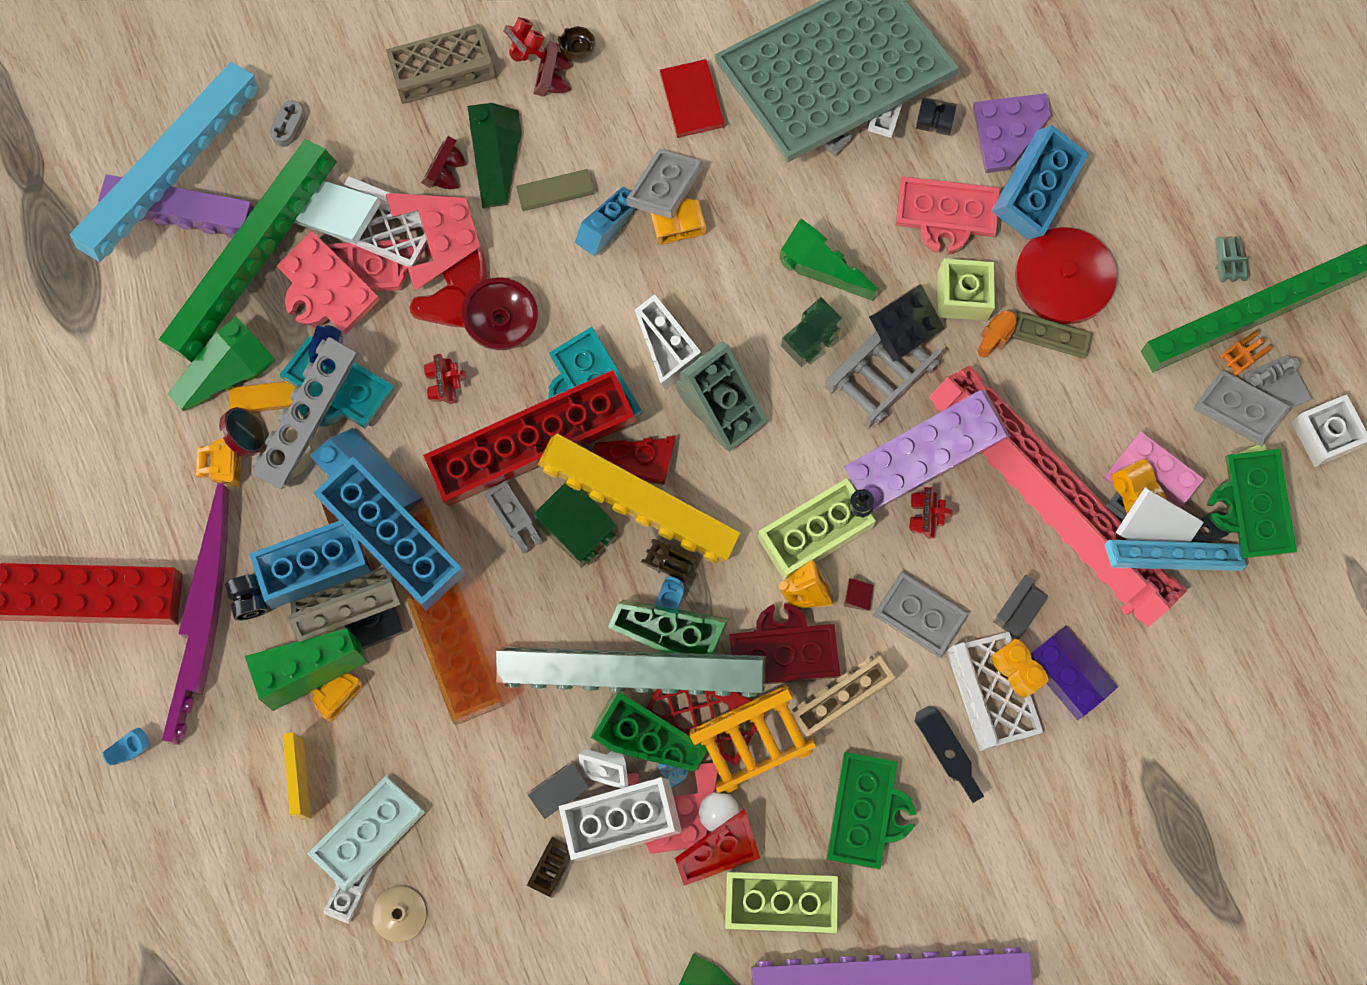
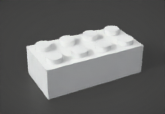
(620, 819)

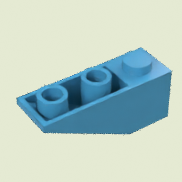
(604, 222)

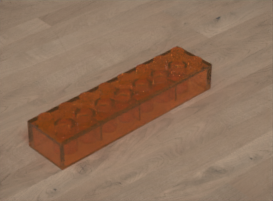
(455, 647)

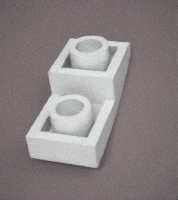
(344, 904)

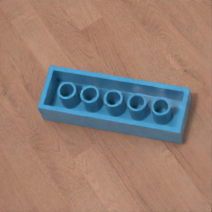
(389, 533)

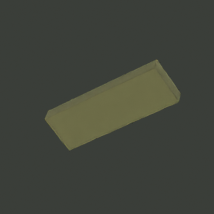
(555, 190)
(1052, 335)

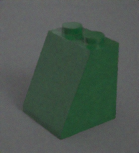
(576, 524)

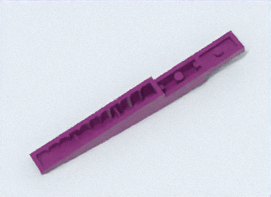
(200, 617)

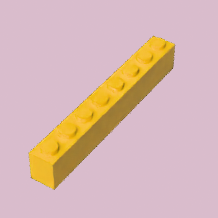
(638, 498)

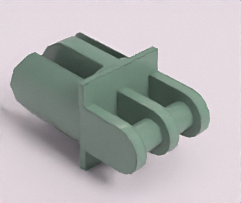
(1230, 257)

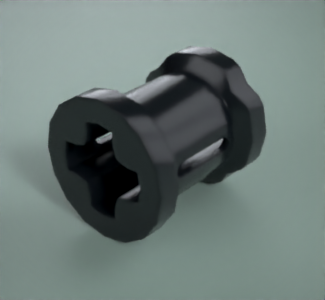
(863, 495)

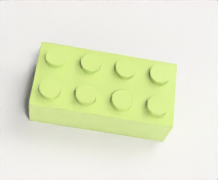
(814, 529)
(781, 902)

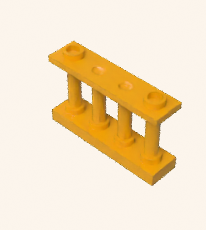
(754, 712)

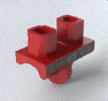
(524, 40)
(447, 379)
(928, 502)

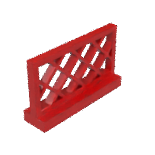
(733, 701)

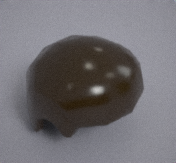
(576, 44)

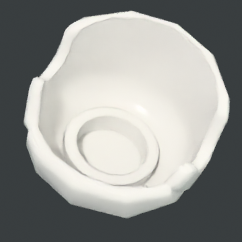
(717, 809)

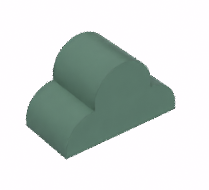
(721, 396)

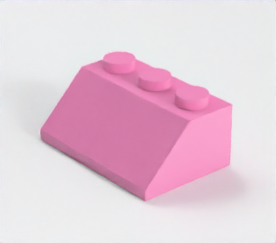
(1170, 473)

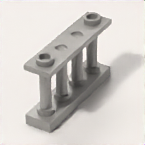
(858, 364)

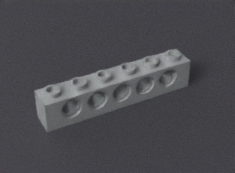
(306, 428)

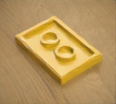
(296, 776)

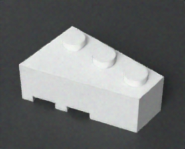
(667, 341)

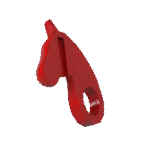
(446, 304)

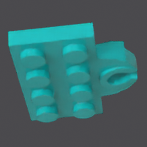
(584, 360)
(357, 399)

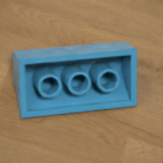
(350, 444)
(308, 564)

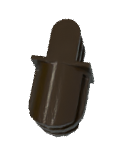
(667, 560)

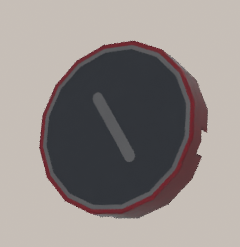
(242, 431)

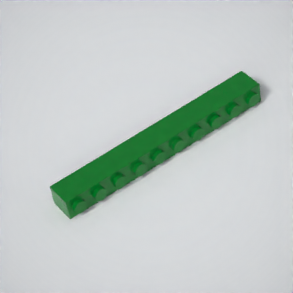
(248, 250)
(1256, 309)

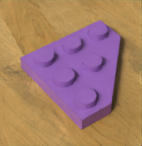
(1007, 128)

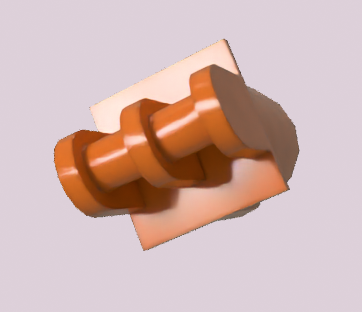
(997, 333)
(1243, 354)

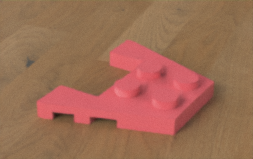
(446, 228)
(687, 810)

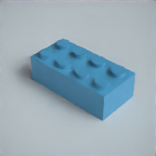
(1040, 182)

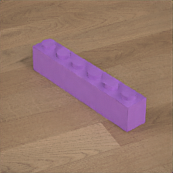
(193, 209)

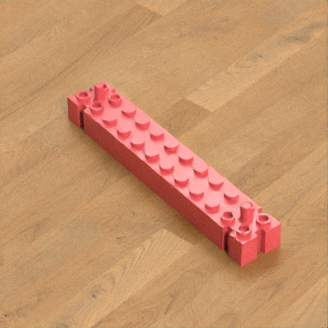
(1064, 503)

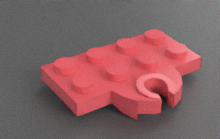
(946, 211)
(324, 286)

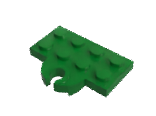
(1256, 504)
(866, 811)

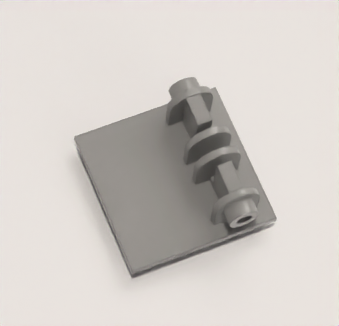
(1280, 381)

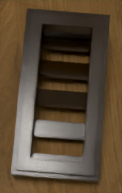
(534, 884)

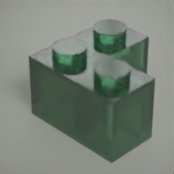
(817, 330)

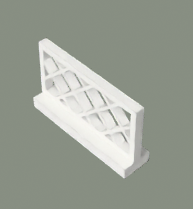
(413, 219)
(975, 702)

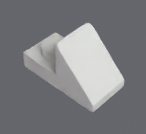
(886, 122)
(604, 768)

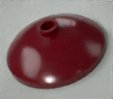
(502, 299)

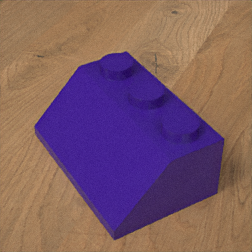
(1073, 673)

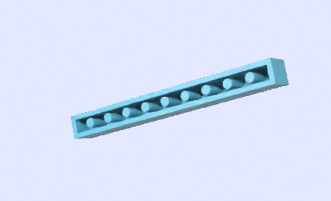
(164, 162)

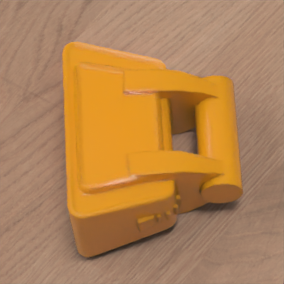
(224, 463)
(806, 587)
(336, 695)

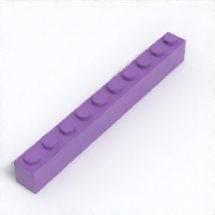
(958, 969)

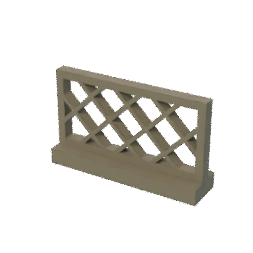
(444, 77)
(346, 604)

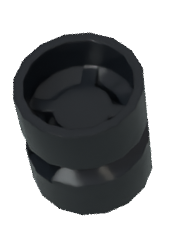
(936, 116)
(244, 589)

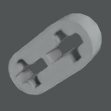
(284, 122)

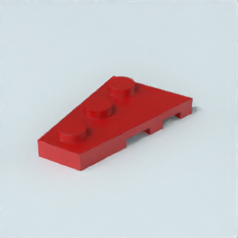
(644, 458)
(719, 851)

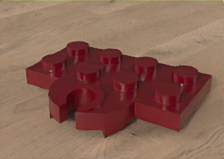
(791, 648)

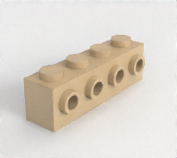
(843, 697)

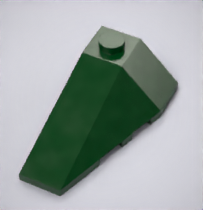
(495, 147)

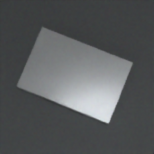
(665, 183)
(1242, 408)
(920, 614)

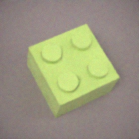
(966, 289)

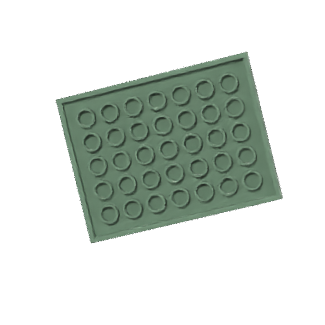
(833, 69)

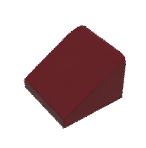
(858, 595)

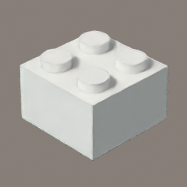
(1330, 430)

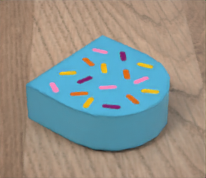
(674, 774)

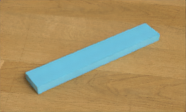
(1174, 555)

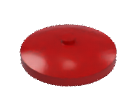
(1065, 275)

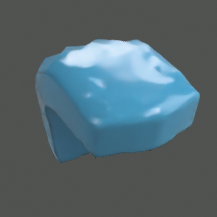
(671, 593)
(127, 747)

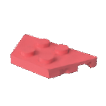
(373, 269)

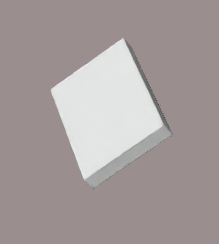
(1158, 520)

